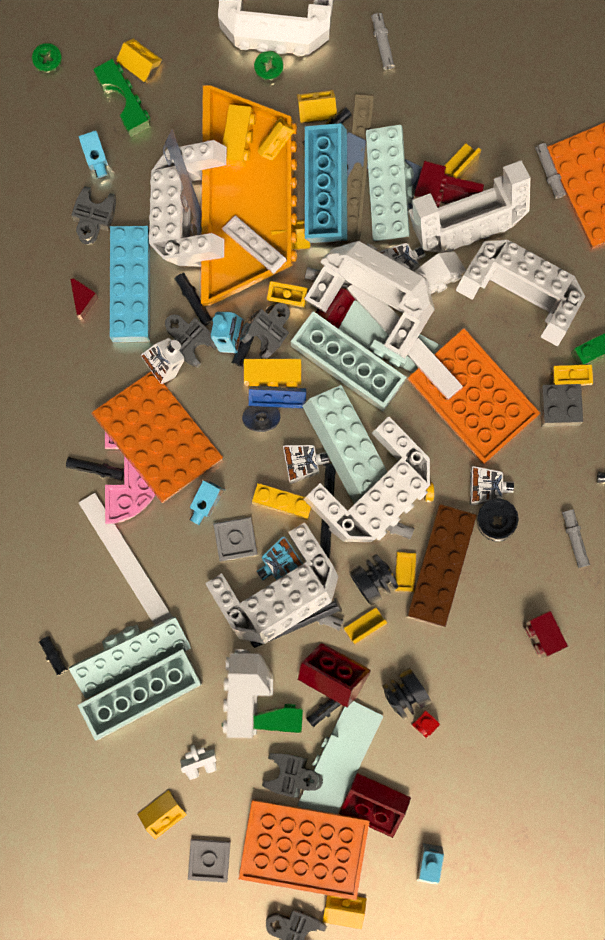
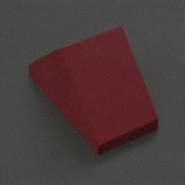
(83, 298)

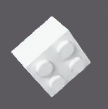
(442, 270)

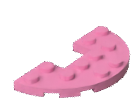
(128, 499)

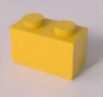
(287, 294)

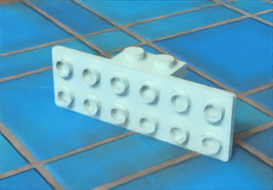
(389, 183)
(369, 334)
(128, 655)
(341, 757)

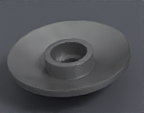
(261, 418)

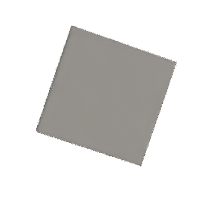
(235, 539)
(209, 860)

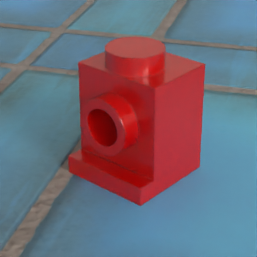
(425, 724)

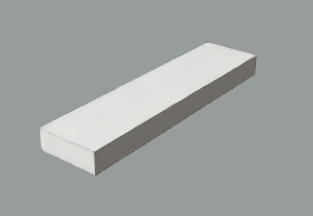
(254, 244)

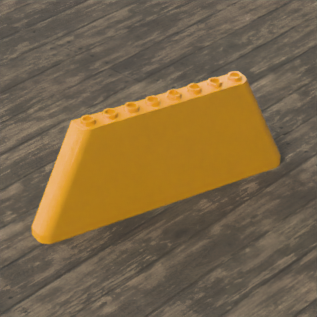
(255, 194)

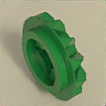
(44, 50)
(264, 59)

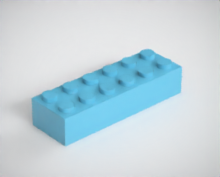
(325, 183)
(129, 284)

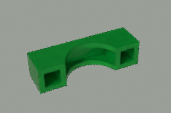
(111, 79)

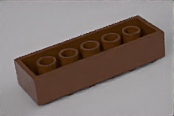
(441, 566)

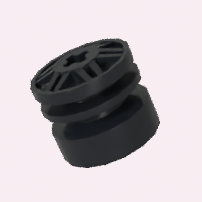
(497, 508)
(374, 579)
(406, 693)

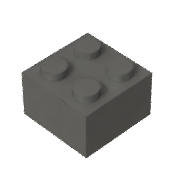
(561, 405)

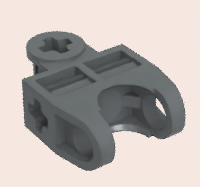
(92, 216)
(267, 327)
(189, 337)
(292, 776)
(287, 925)

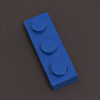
(277, 396)

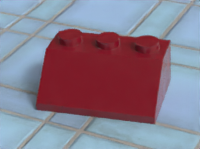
(333, 674)
(377, 803)

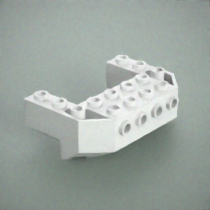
(274, 31)
(474, 216)
(168, 221)
(528, 278)
(384, 280)
(386, 499)
(283, 601)
(245, 682)

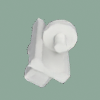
(196, 759)

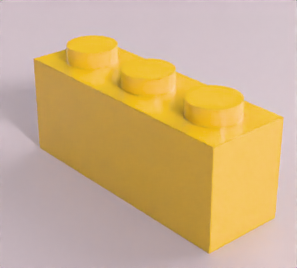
(238, 134)
(272, 372)
(281, 501)

